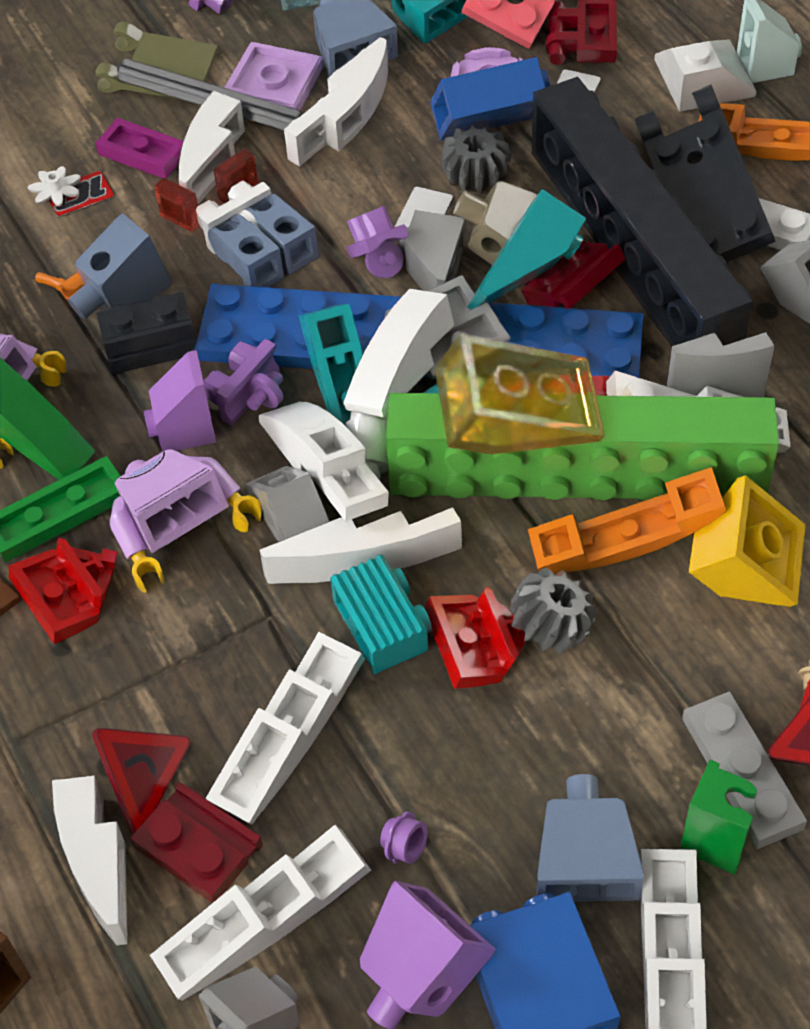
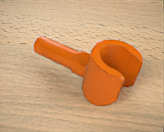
(67, 287)

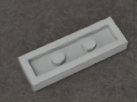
(728, 739)

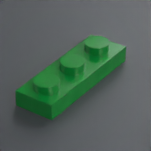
(57, 508)

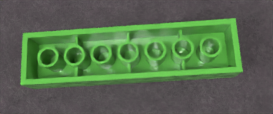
(642, 449)

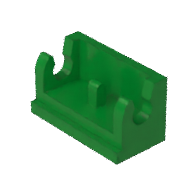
(715, 826)

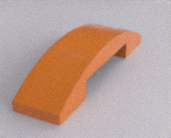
(767, 137)
(630, 531)

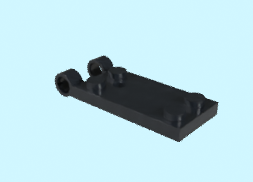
(718, 188)

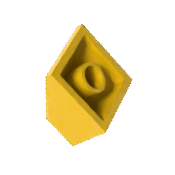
(750, 548)

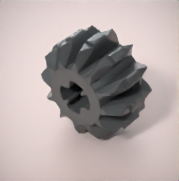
(475, 158)
(552, 610)

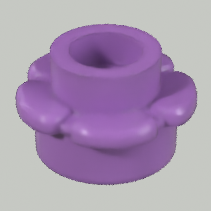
(404, 838)

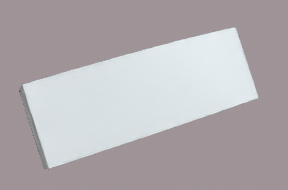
(209, 142)
(399, 351)
(93, 851)

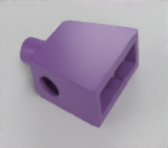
(419, 955)

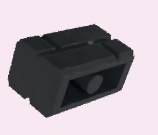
(146, 332)

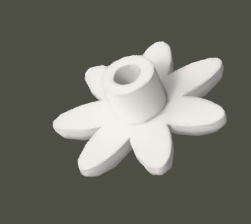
(54, 186)

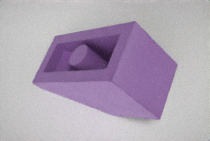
(180, 407)

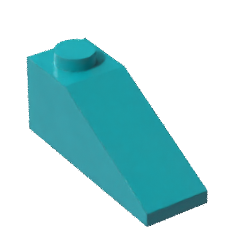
(536, 244)
(333, 354)

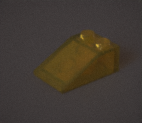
(515, 397)

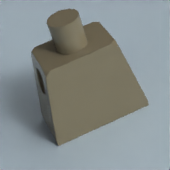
(493, 217)

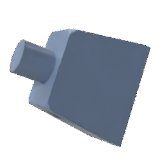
(349, 27)
(119, 269)
(589, 846)

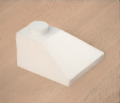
(702, 64)

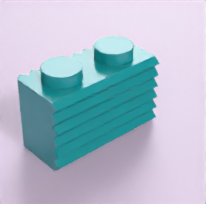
(380, 613)

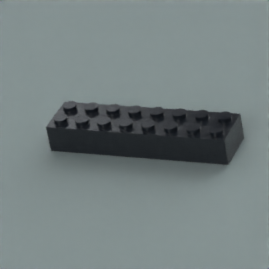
(625, 204)

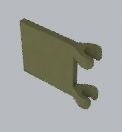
(161, 51)

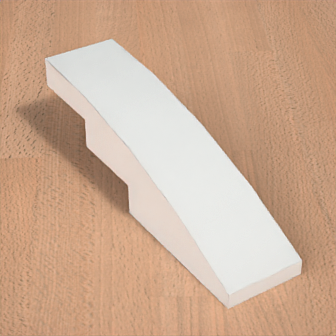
(340, 545)
(286, 729)
(260, 914)
(672, 941)

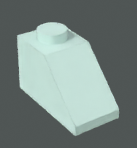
(766, 43)

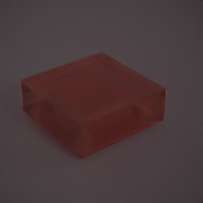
(233, 171)
(177, 204)

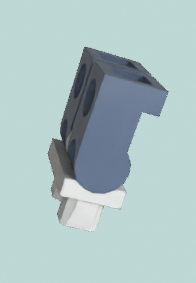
(258, 234)

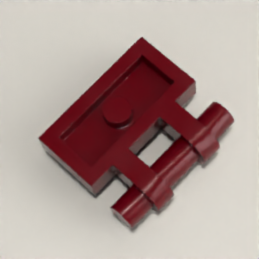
(595, 32)

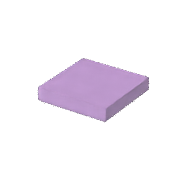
(276, 74)

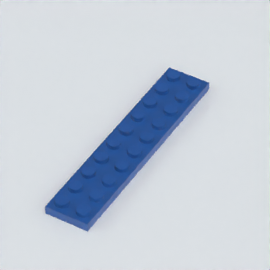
(259, 313)

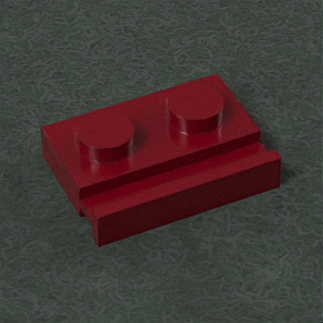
(573, 277)
(196, 842)

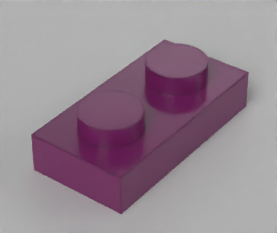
(140, 148)

